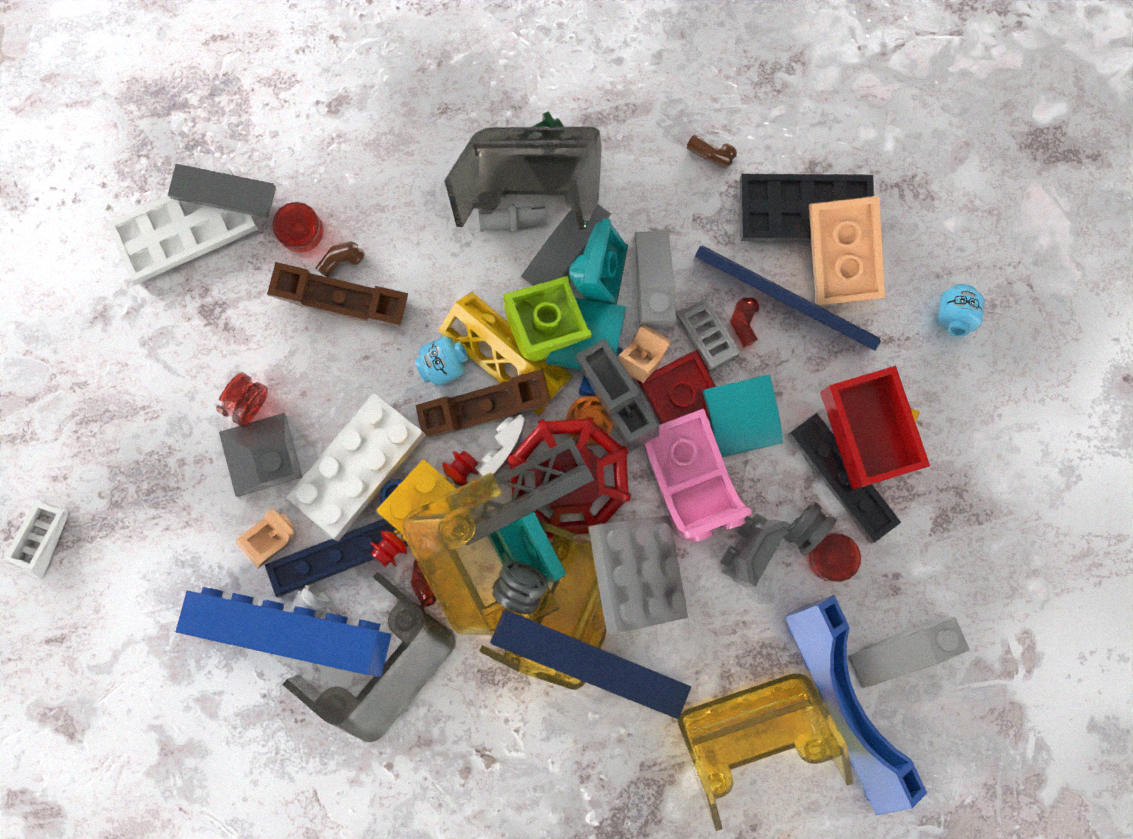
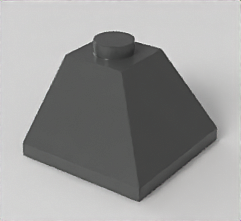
(260, 454)

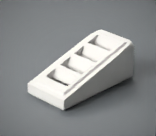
(41, 556)

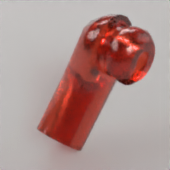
(741, 320)
(421, 587)

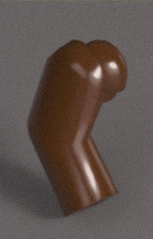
(704, 149)
(337, 254)

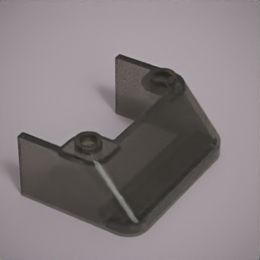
(527, 163)
(381, 702)

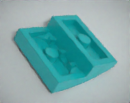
(603, 321)
(744, 415)
(527, 543)

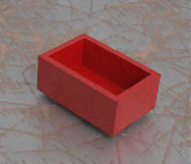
(874, 427)

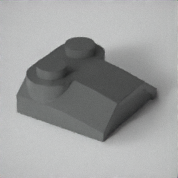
(754, 549)

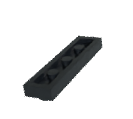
(862, 504)

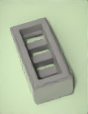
(711, 362)

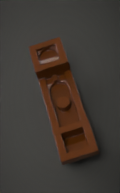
(337, 296)
(484, 405)

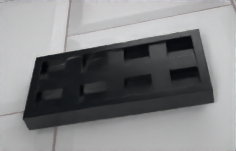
(778, 204)

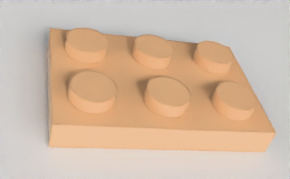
(847, 250)

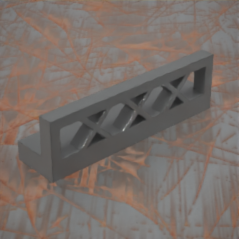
(534, 497)

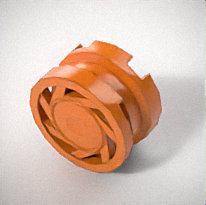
(590, 407)

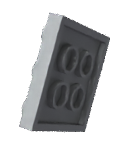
(637, 573)

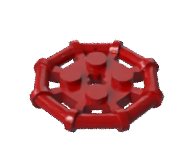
(583, 497)

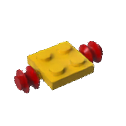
(416, 490)

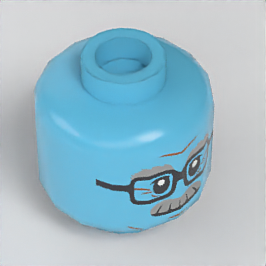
(961, 310)
(441, 361)

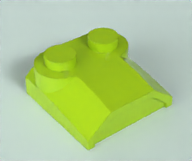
(544, 318)

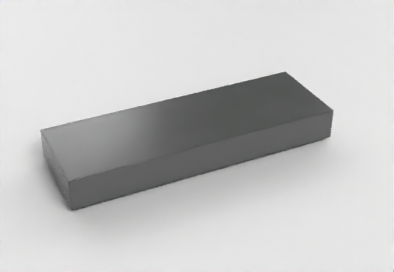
(222, 191)

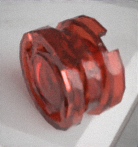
(297, 227)
(242, 399)
(835, 558)

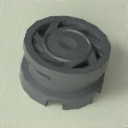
(809, 528)
(519, 587)

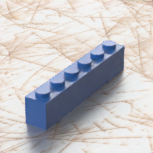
(285, 633)

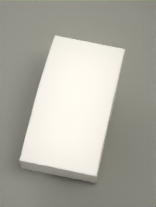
(509, 436)

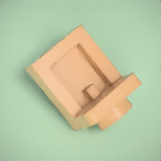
(644, 353)
(266, 538)

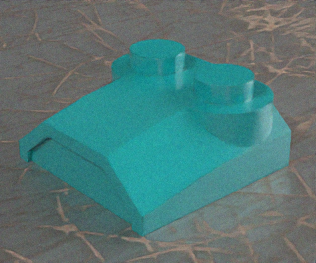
(601, 267)

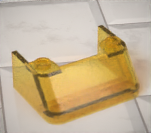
(432, 537)
(578, 603)
(756, 726)

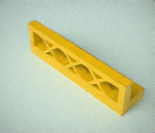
(489, 326)

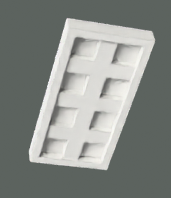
(173, 234)
(355, 467)

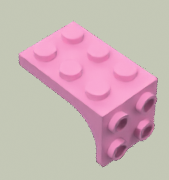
(694, 478)

